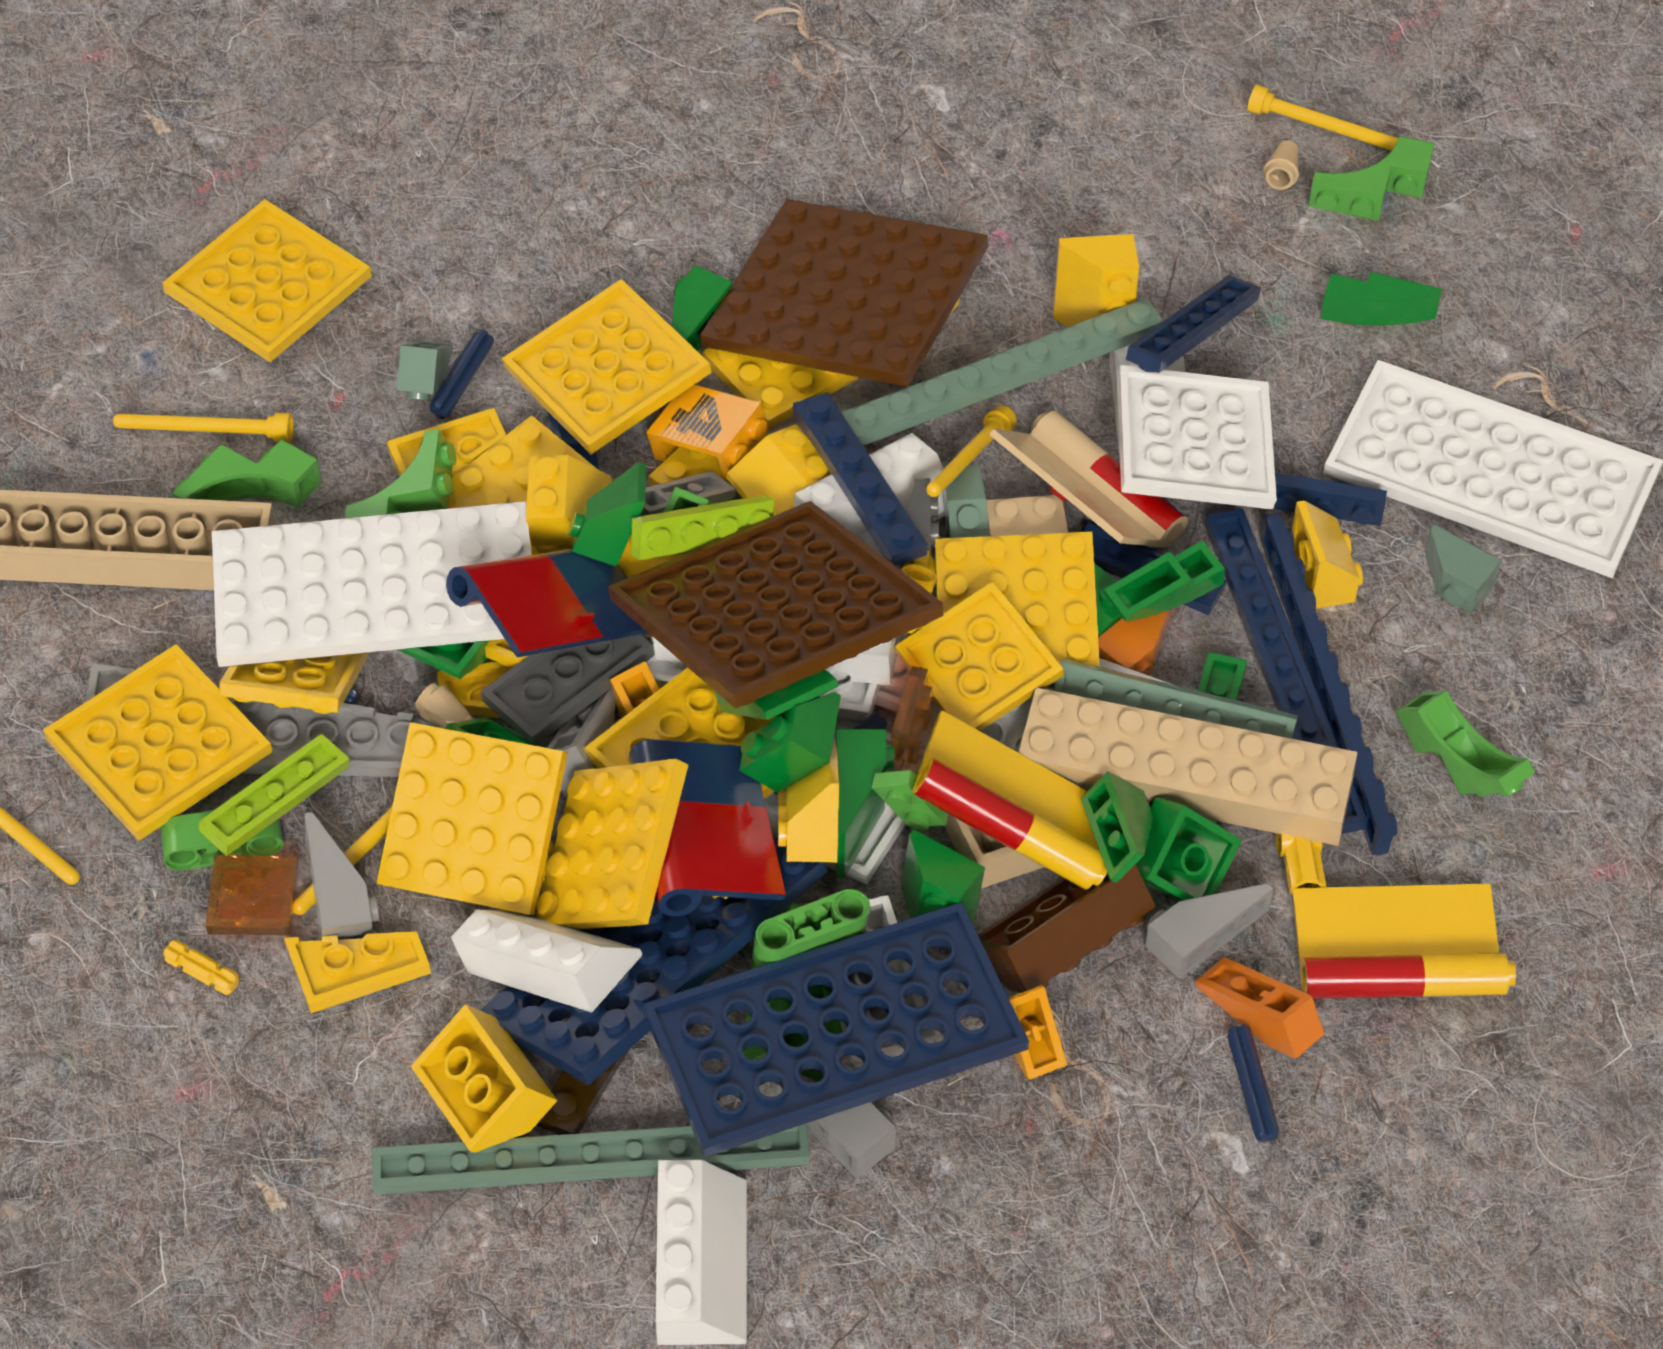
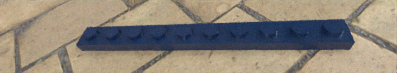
(1273, 638)
(1323, 670)

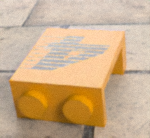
(710, 425)

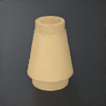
(1282, 166)
(440, 706)

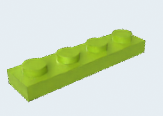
(695, 526)
(273, 794)

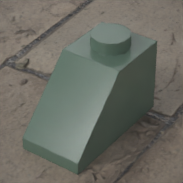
(422, 368)
(966, 505)
(1460, 569)

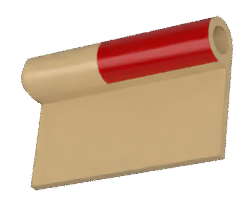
(1092, 482)

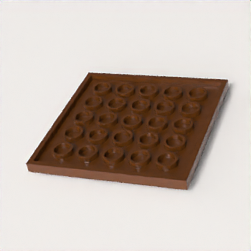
(845, 292)
(774, 603)

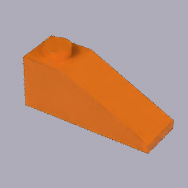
(1135, 642)
(1273, 1010)

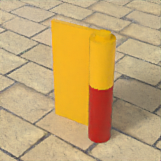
(1009, 800)
(1399, 942)

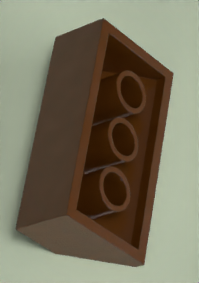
(1061, 927)

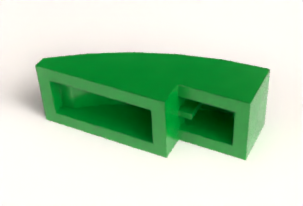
(1379, 301)
(1166, 583)

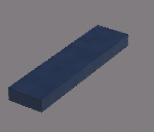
(1125, 559)

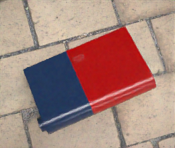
(545, 600)
(719, 831)

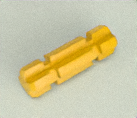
(201, 967)

